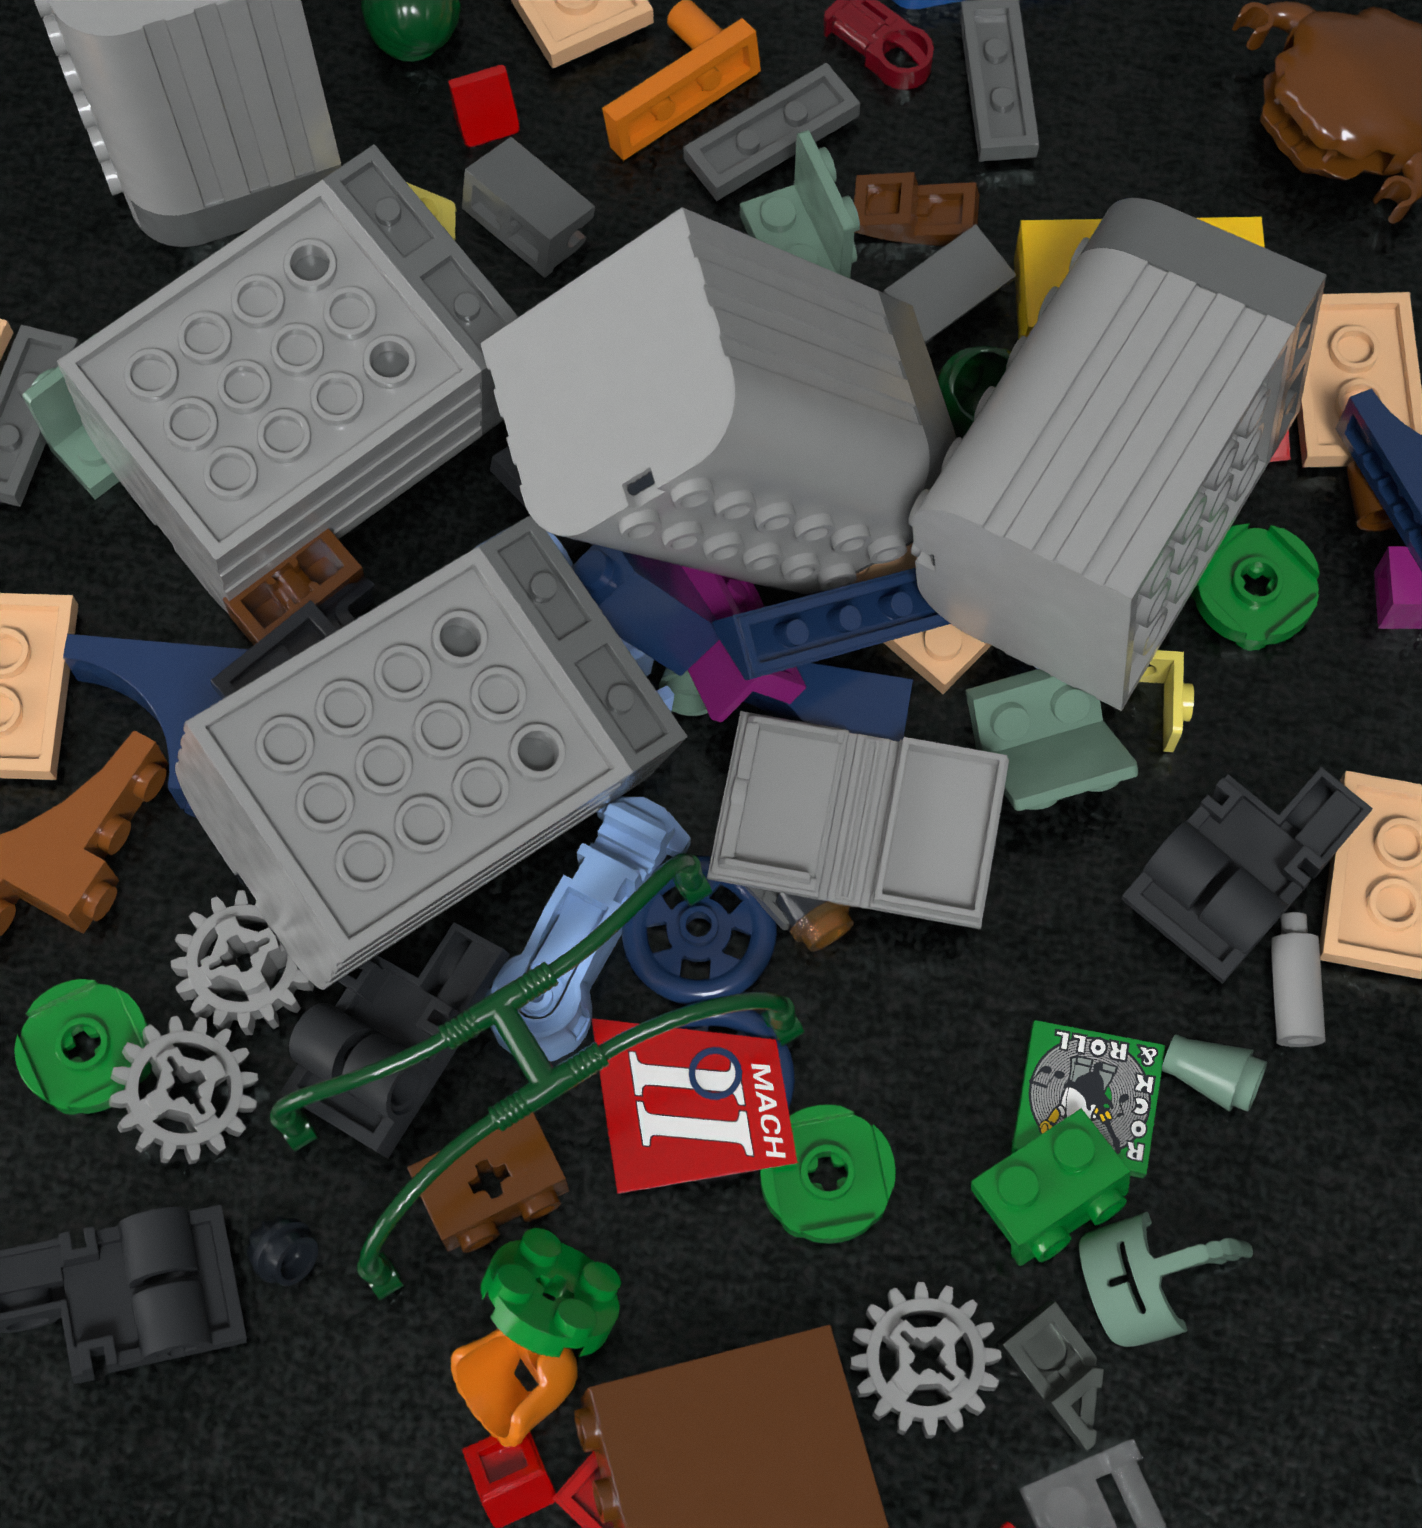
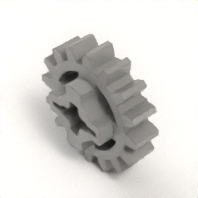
(221, 969)
(208, 1074)
(949, 1383)

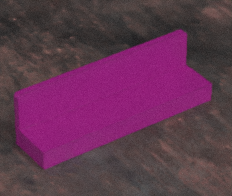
(715, 673)

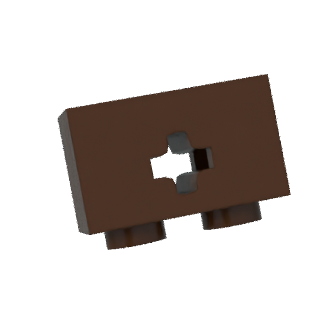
(309, 574)
(529, 1186)

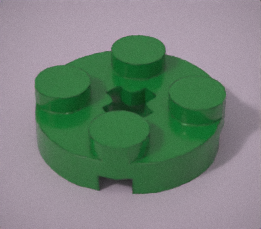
(1257, 619)
(50, 1032)
(858, 1198)
(541, 1264)

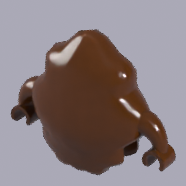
(1345, 94)

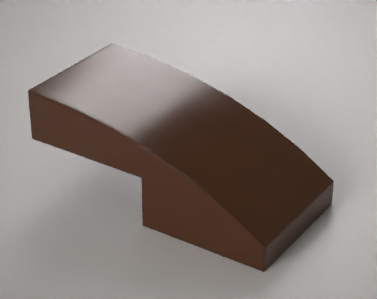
(903, 211)

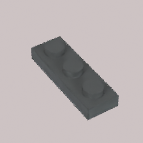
(999, 80)
(768, 131)
(20, 436)

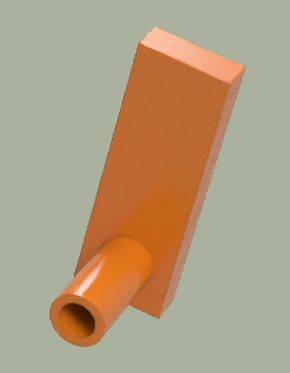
(686, 86)

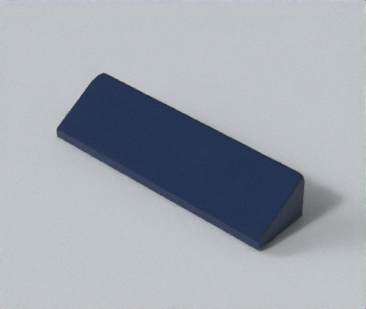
(826, 624)

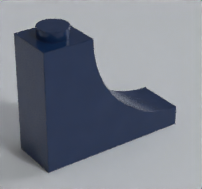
(1390, 462)
(649, 605)
(160, 676)
(845, 700)

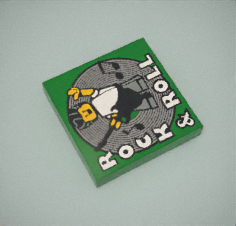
(1095, 1071)

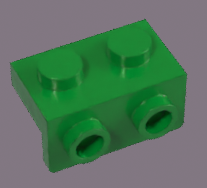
(1054, 1188)

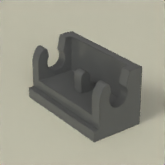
(526, 205)
(953, 281)

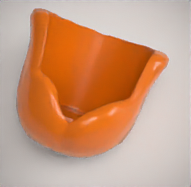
(496, 1396)

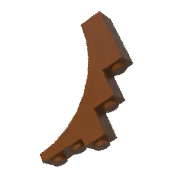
(61, 853)

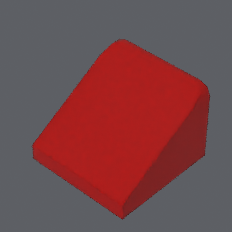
(484, 106)
(509, 1479)

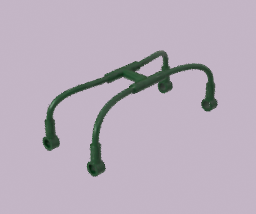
(544, 1080)

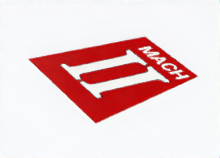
(672, 1134)

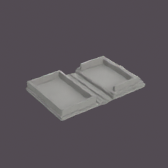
(860, 819)

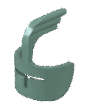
(1117, 1305)

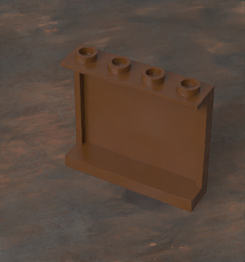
(733, 1442)

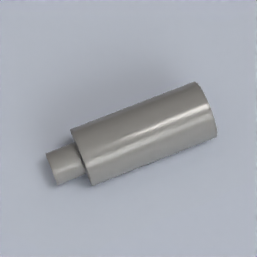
(1297, 984)

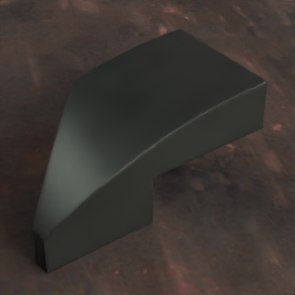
(1057, 1369)

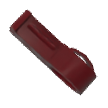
(875, 31)

